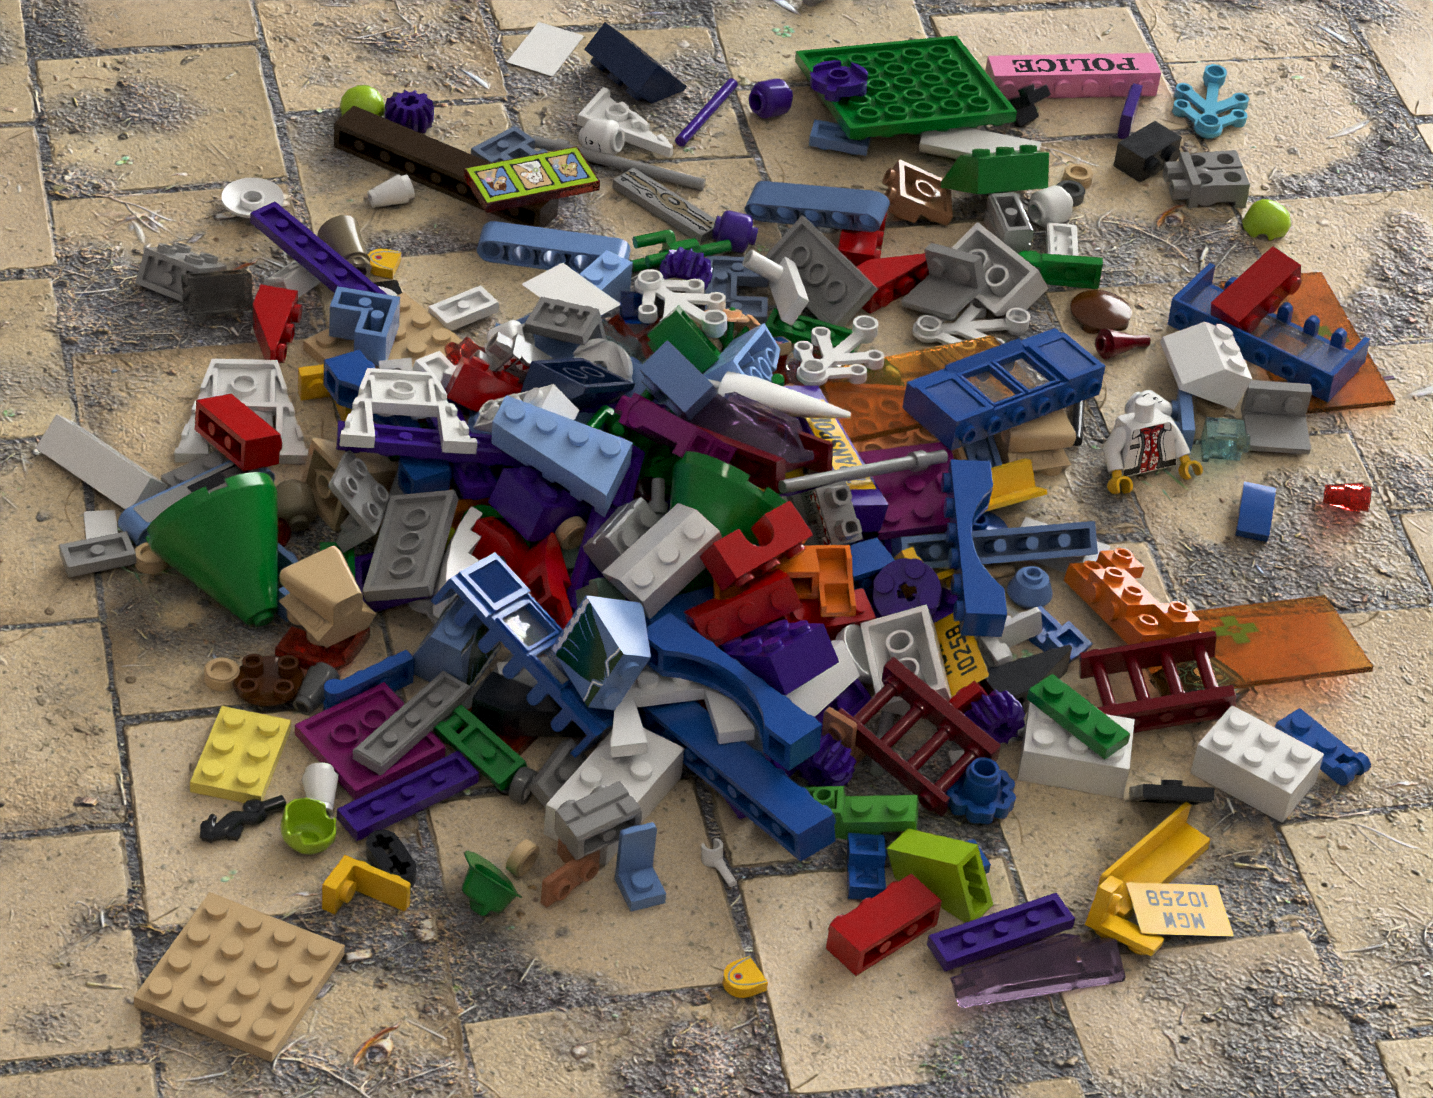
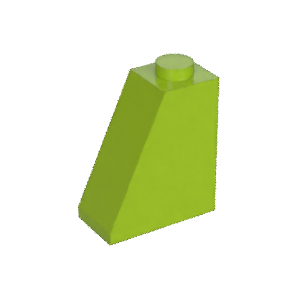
(945, 867)

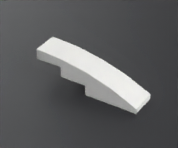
(457, 556)

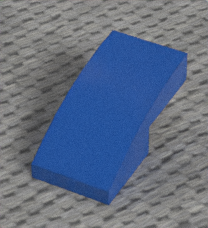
(1255, 511)
(1057, 635)
(865, 865)

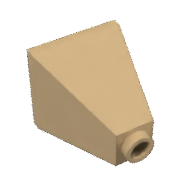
(320, 467)

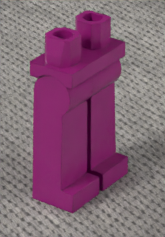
(669, 429)

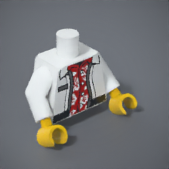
(1144, 444)

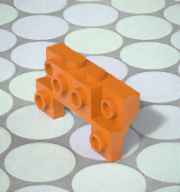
(816, 573)
(1123, 603)

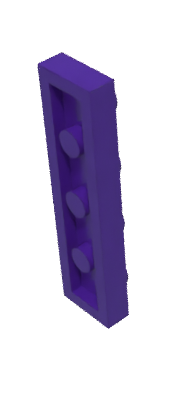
(407, 795)
(1000, 931)

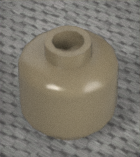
(296, 504)

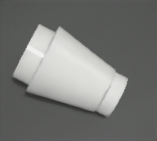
(392, 192)
(321, 784)

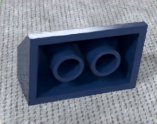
(631, 66)
(578, 380)

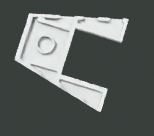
(260, 388)
(406, 394)
(653, 689)

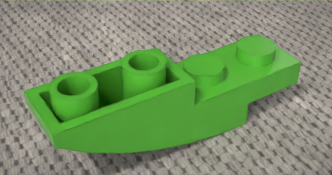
(867, 813)

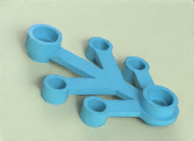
(1209, 124)

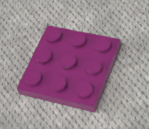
(912, 497)
(340, 729)

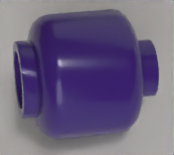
(770, 98)
(736, 228)

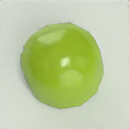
(364, 98)
(1267, 218)
(307, 826)

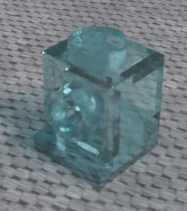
(1224, 439)

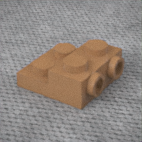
(917, 193)

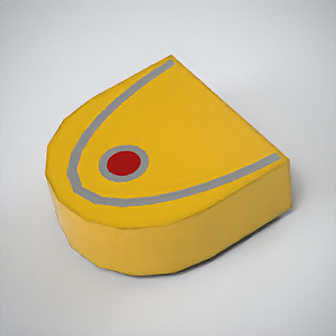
(384, 262)
(744, 978)

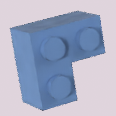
(367, 319)
(677, 382)

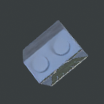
(453, 649)
(604, 649)

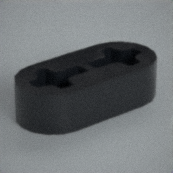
(397, 857)

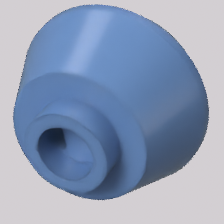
(1030, 588)

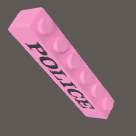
(1076, 74)

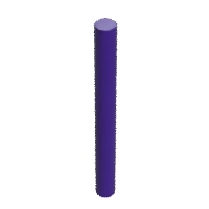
(706, 112)

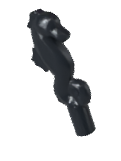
(232, 823)

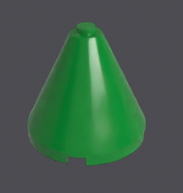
(722, 497)
(226, 544)

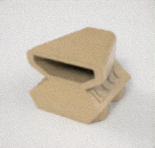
(1040, 441)
(325, 598)

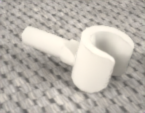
(714, 858)

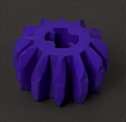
(410, 110)
(687, 266)
(998, 715)
(829, 765)

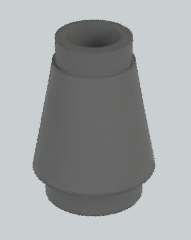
(312, 688)

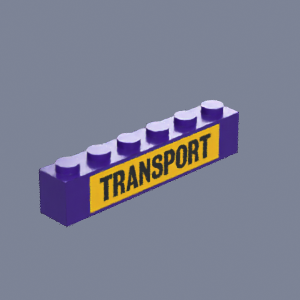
(866, 496)

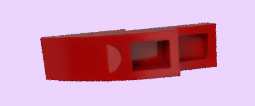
(548, 578)

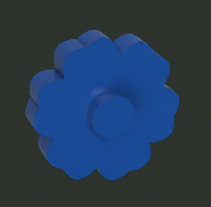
(982, 792)

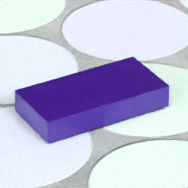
(1129, 111)

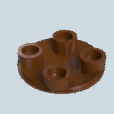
(1100, 310)
(268, 679)

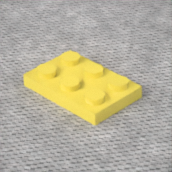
(240, 755)

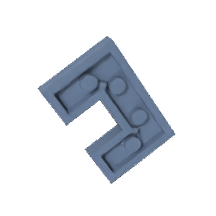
(727, 275)

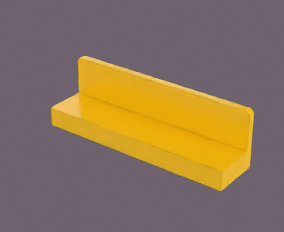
(1013, 484)
(1158, 856)

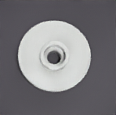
(250, 194)

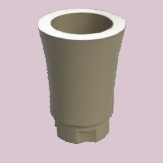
(344, 237)

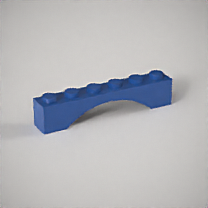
(342, 380)
(980, 597)
(784, 728)

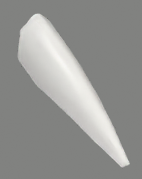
(778, 397)

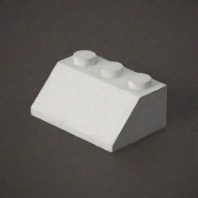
(1008, 276)
(1208, 363)
(663, 559)
(913, 642)

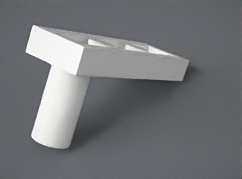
(784, 284)

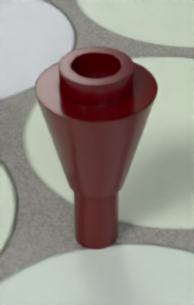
(1112, 343)

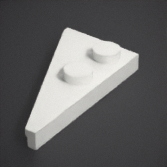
(633, 125)

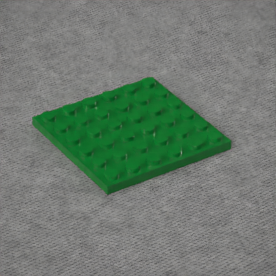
(913, 88)

